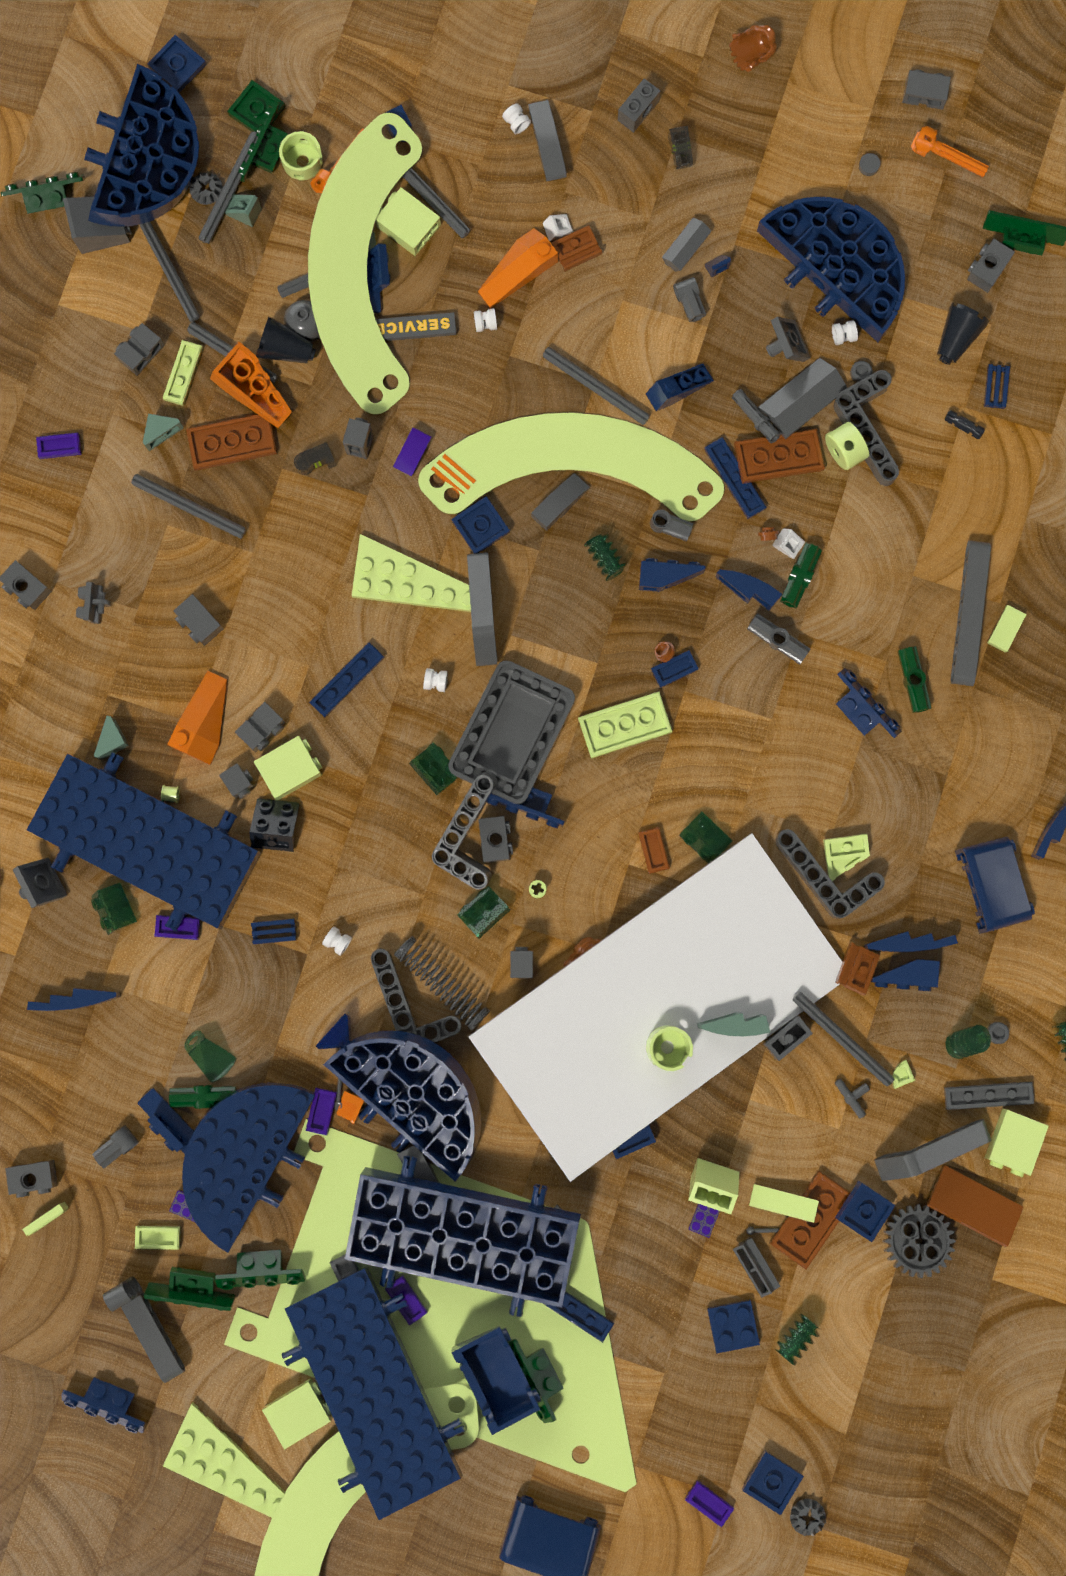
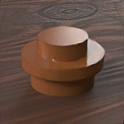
(768, 533)
(664, 651)

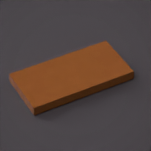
(230, 441)
(785, 457)
(975, 1206)
(804, 1239)

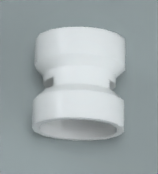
(516, 118)
(488, 316)
(844, 332)
(436, 680)
(334, 939)

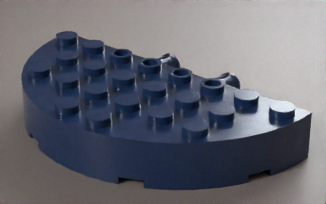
(149, 154)
(843, 255)
(417, 1092)
(237, 1153)

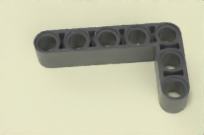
(865, 427)
(481, 609)
(462, 830)
(823, 879)
(404, 1008)
(933, 1153)
(146, 1326)

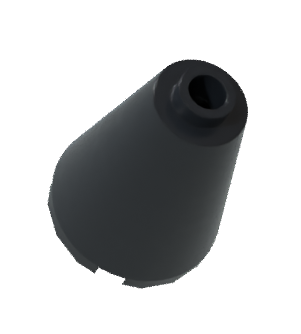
(959, 332)
(284, 344)

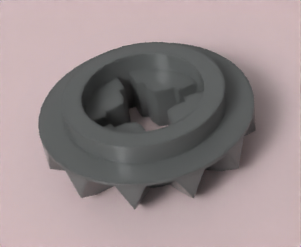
(205, 197)
(802, 1508)

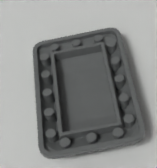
(512, 731)

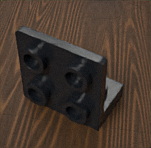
(274, 825)

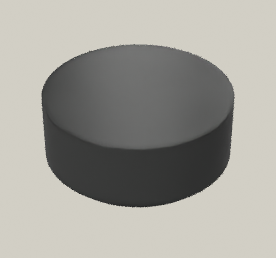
(869, 164)
(860, 371)
(999, 1032)

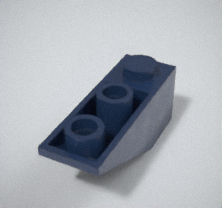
(678, 386)
(660, 576)
(914, 973)

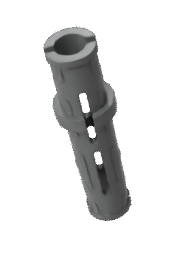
(761, 422)

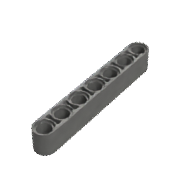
(970, 613)

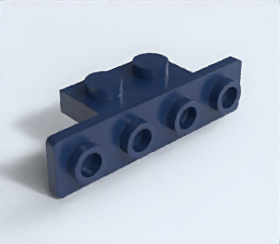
(377, 272)
(862, 708)
(534, 807)
(166, 1121)
(107, 1402)

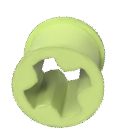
(170, 794)
(534, 883)

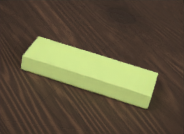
(183, 372)
(784, 1203)

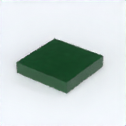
(252, 105)

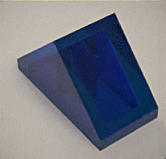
(338, 1035)

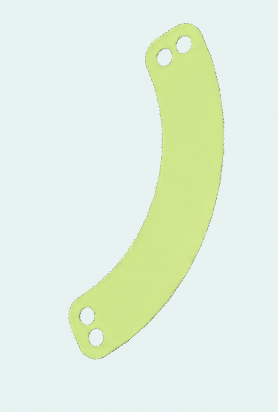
(340, 256)
(579, 444)
(316, 1504)

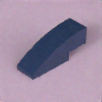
(749, 587)

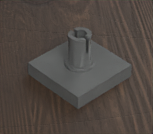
(789, 340)
(39, 883)

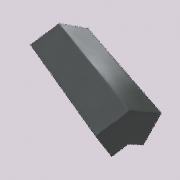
(686, 244)
(756, 1267)

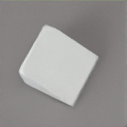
(557, 227)
(788, 543)

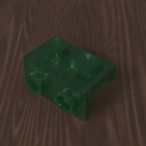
(433, 768)
(705, 837)
(113, 908)
(483, 911)

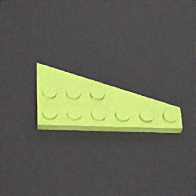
(396, 578)
(220, 1464)

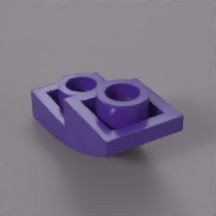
(412, 451)

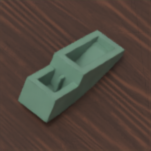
(736, 1025)

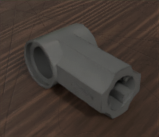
(688, 294)
(673, 525)
(120, 1143)

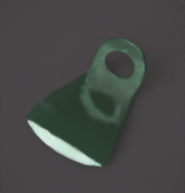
(209, 1057)

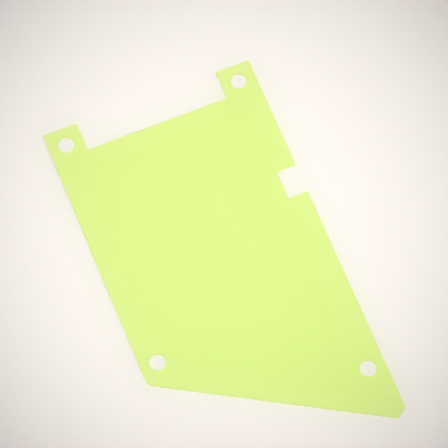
(585, 1410)

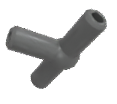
(851, 1097)

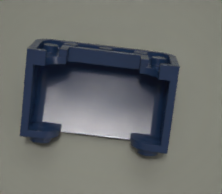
(996, 884)
(496, 1379)
(548, 1541)

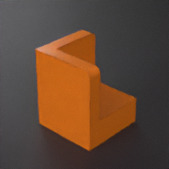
(351, 1106)

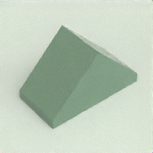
(244, 209)
(159, 430)
(110, 739)

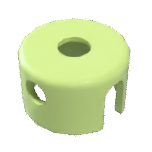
(292, 148)
(848, 444)
(681, 1047)

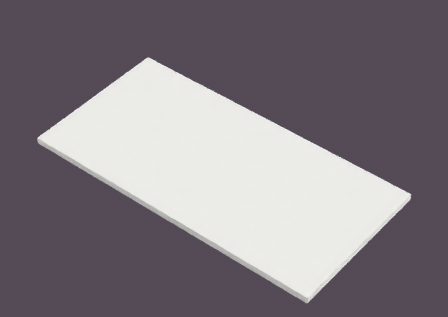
(701, 952)

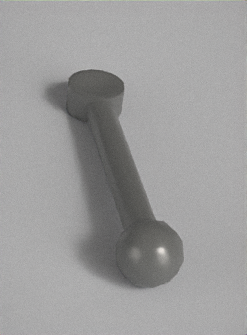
(338, 1099)
(751, 1230)

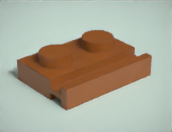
(577, 248)
(857, 969)

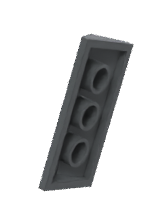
(803, 397)

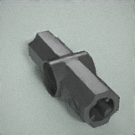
(766, 630)

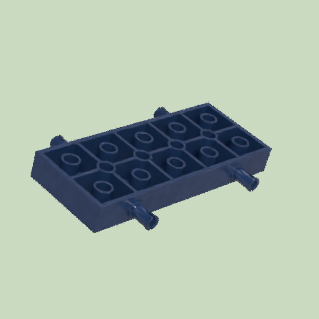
(144, 841)
(462, 1236)
(373, 1393)

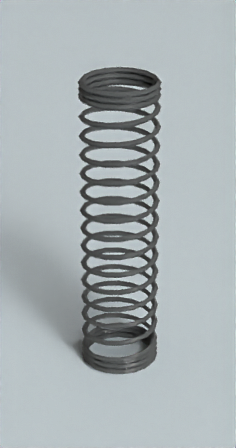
(401, 952)

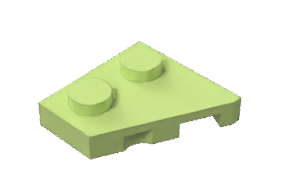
(844, 853)

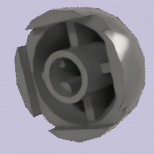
(301, 320)

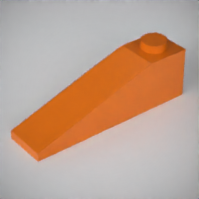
(522, 263)
(248, 383)
(201, 723)

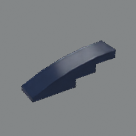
(1052, 833)
(903, 943)
(80, 999)

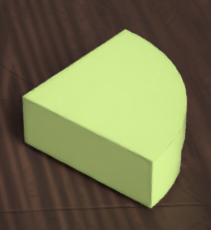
(902, 1075)

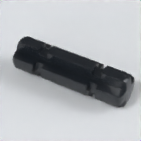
(964, 424)

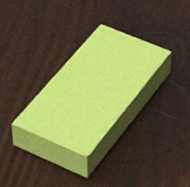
(1006, 628)
(45, 1219)
(157, 1237)

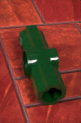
(801, 575)
(918, 693)
(199, 1096)

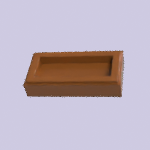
(653, 850)

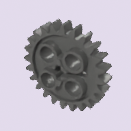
(899, 1241)

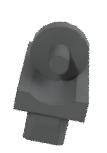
(94, 603)

